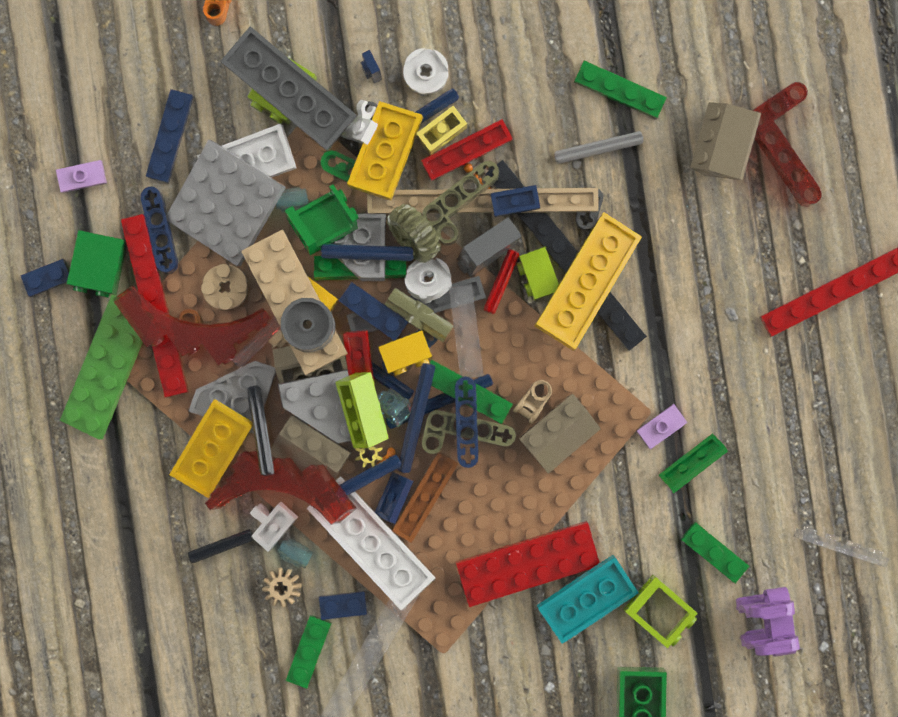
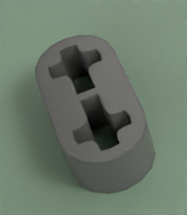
(593, 215)

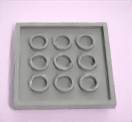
(224, 202)

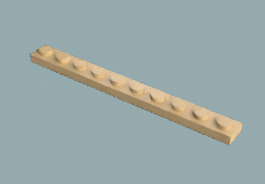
(550, 201)

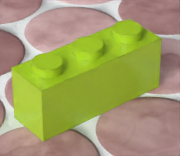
(362, 410)

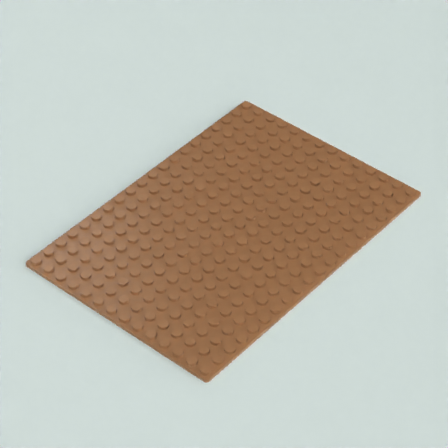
(481, 506)

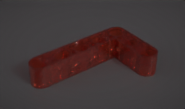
(781, 144)

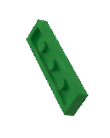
(620, 89)
(335, 270)
(487, 401)

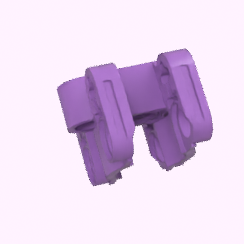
(777, 612)

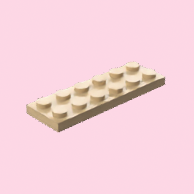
(283, 282)

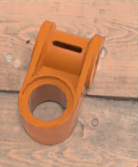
(222, 5)

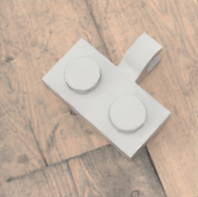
(362, 127)
(273, 524)

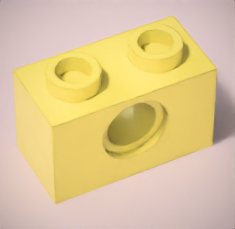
(441, 130)

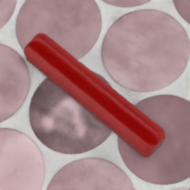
(501, 281)

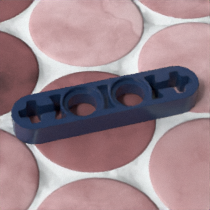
(158, 230)
(462, 422)

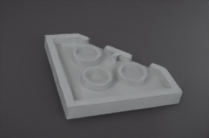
(370, 232)
(232, 389)
(317, 403)

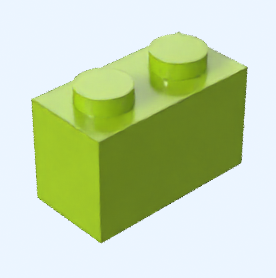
(538, 274)

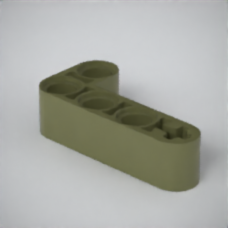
(463, 199)
(447, 427)

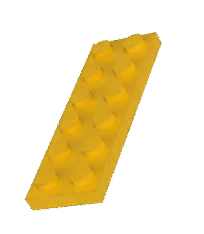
(588, 281)

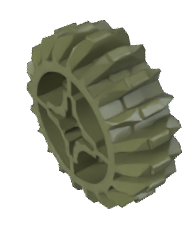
(414, 231)

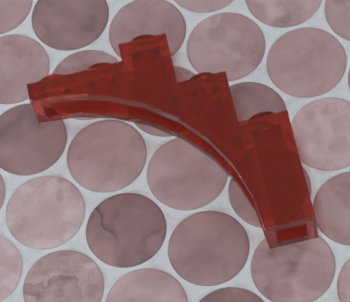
(217, 338)
(312, 485)

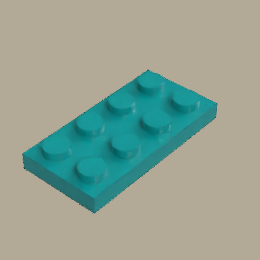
(587, 599)

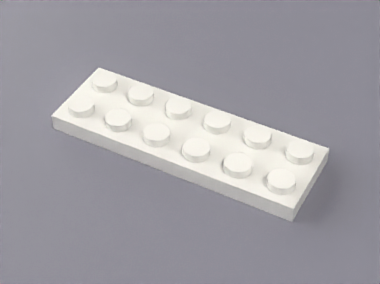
(379, 552)

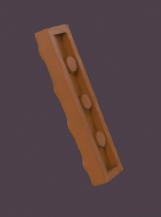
(425, 497)

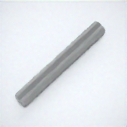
(598, 147)

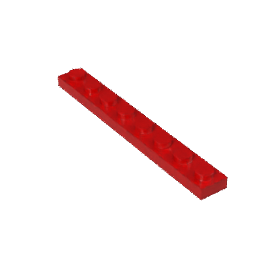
(151, 288)
(831, 293)

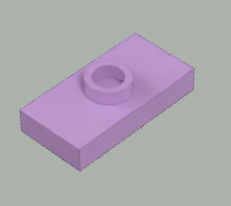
(81, 176)
(661, 426)

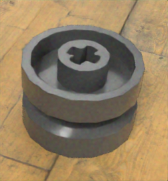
(309, 339)

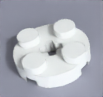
(438, 75)
(428, 290)

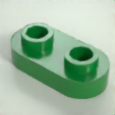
(341, 170)

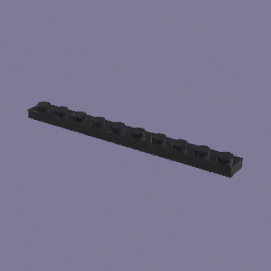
(563, 254)

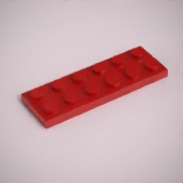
(527, 563)

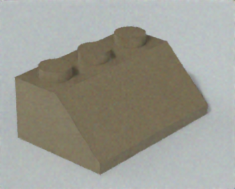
(725, 141)
(289, 369)
(559, 433)
(309, 447)

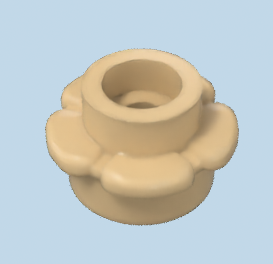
(277, 340)

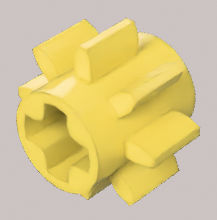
(366, 460)

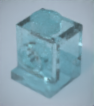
(394, 406)

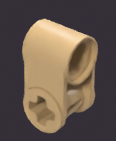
(533, 402)

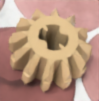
(287, 581)

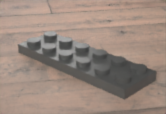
(288, 88)

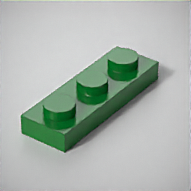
(693, 463)
(715, 552)
(308, 651)

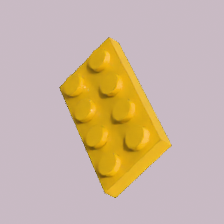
(384, 158)
(211, 448)

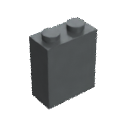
(488, 247)

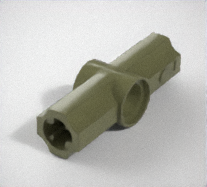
(418, 315)

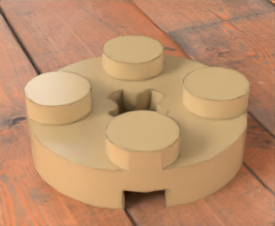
(225, 300)

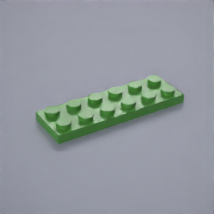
(103, 374)

